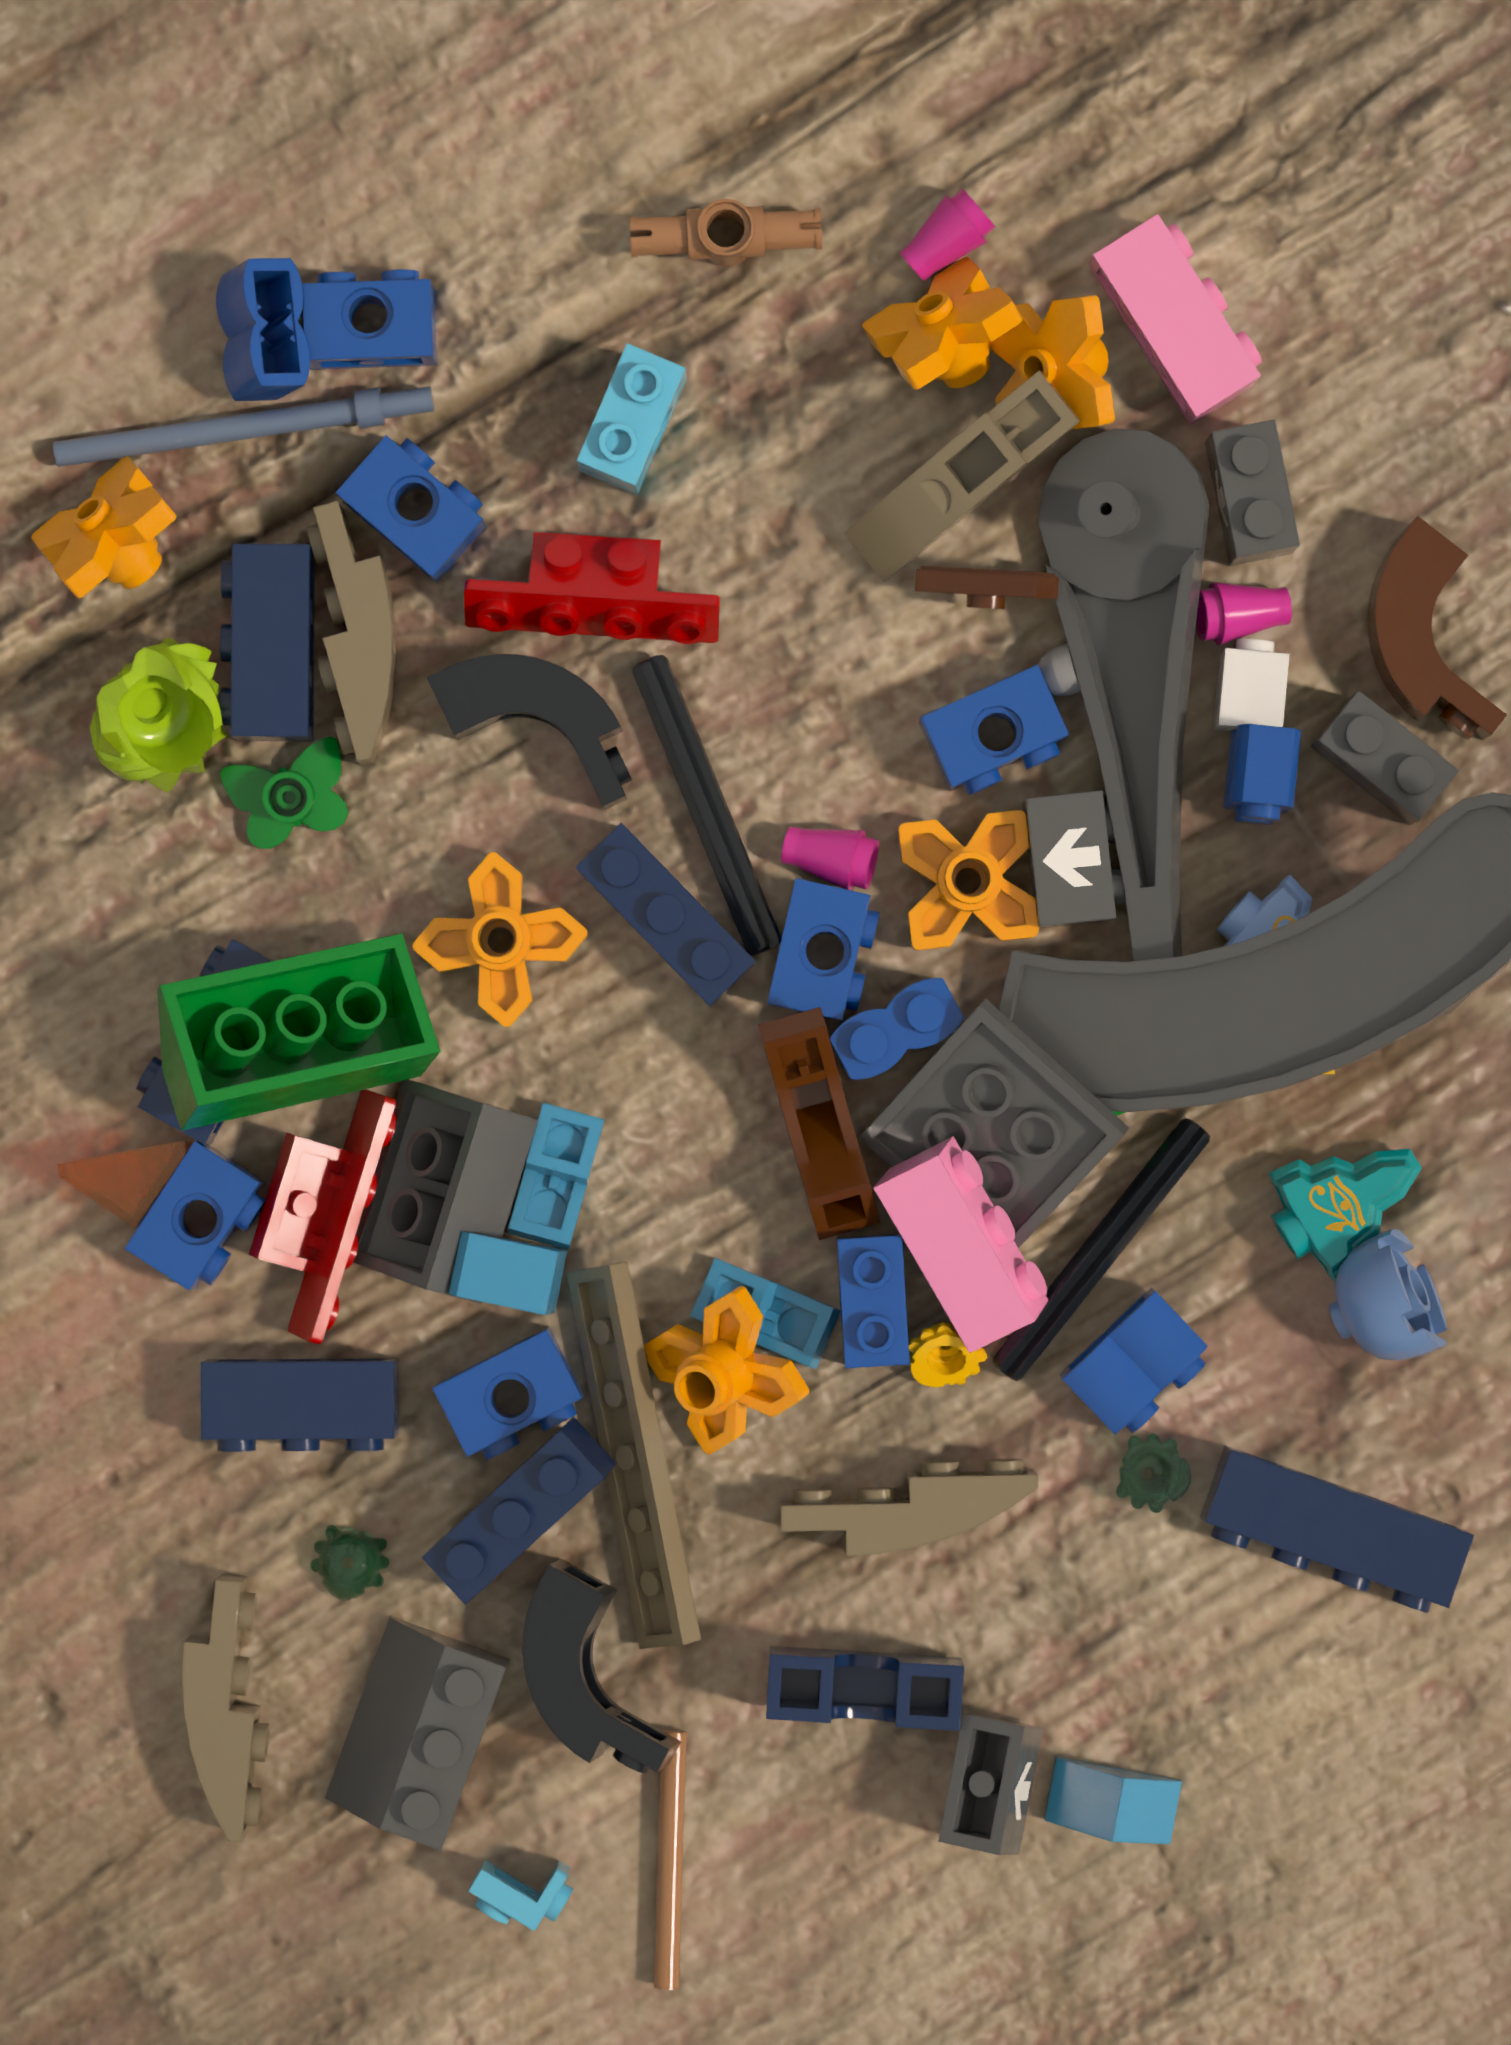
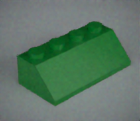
(293, 1031)

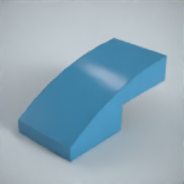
(555, 1176)
(791, 1321)

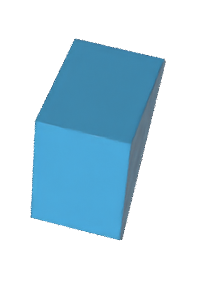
(508, 1273)
(1112, 1802)

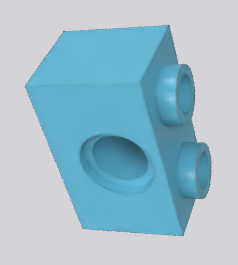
(632, 419)

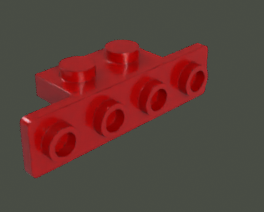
(593, 590)
(318, 1207)

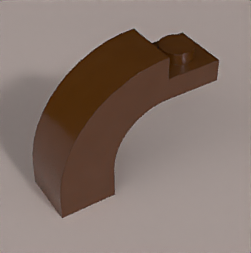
(1403, 639)
(819, 1123)

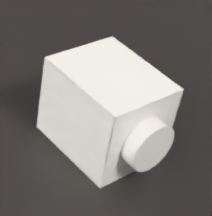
(1250, 685)

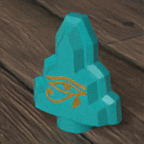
(1339, 1202)

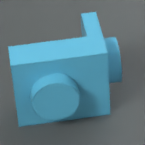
(507, 1897)

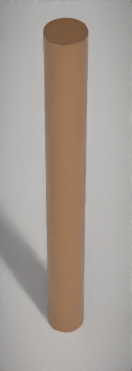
(670, 1868)

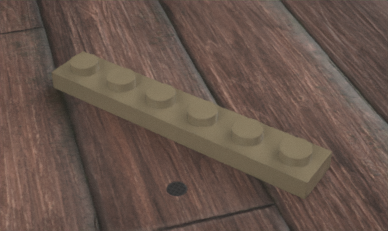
(633, 1439)

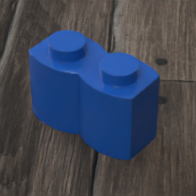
(260, 317)
(1261, 772)
(911, 1021)
(1135, 1362)

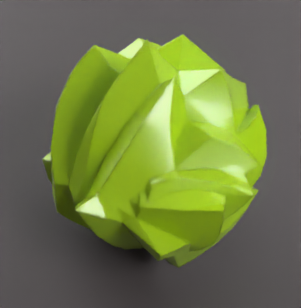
(158, 715)

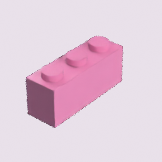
(1176, 318)
(963, 1244)

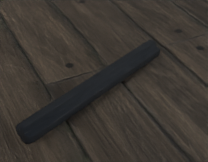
(707, 804)
(1103, 1247)

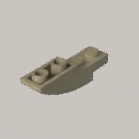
(962, 476)
(364, 657)
(937, 1506)
(221, 1733)

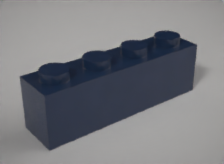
(1337, 1528)

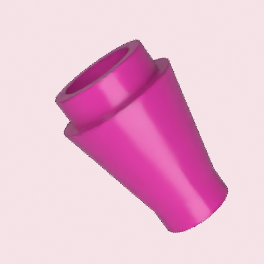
(947, 235)
(1238, 611)
(833, 855)

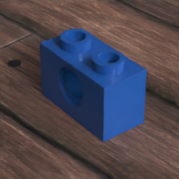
(403, 340)
(375, 494)
(1019, 700)
(816, 911)
(163, 1235)
(872, 1301)
(470, 1394)

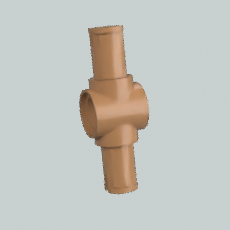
(690, 232)

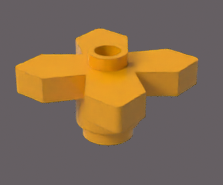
(946, 329)
(1067, 353)
(108, 533)
(939, 858)
(497, 904)
(721, 1373)

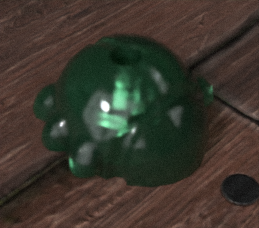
(1169, 1473)
(367, 1557)

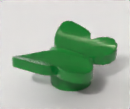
(290, 795)

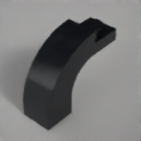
(528, 687)
(563, 1676)

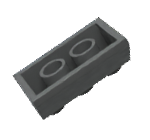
(440, 1175)
(416, 1732)

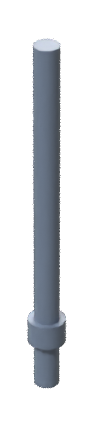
(366, 408)

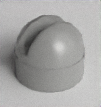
(1059, 671)

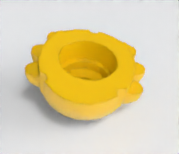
(942, 1357)

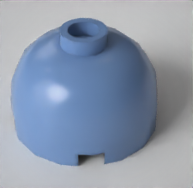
(1387, 1301)

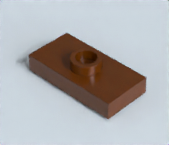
(985, 586)

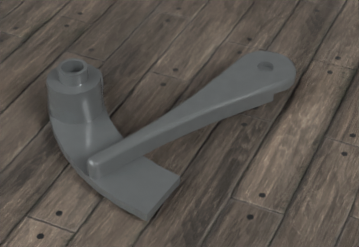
(1265, 1013)

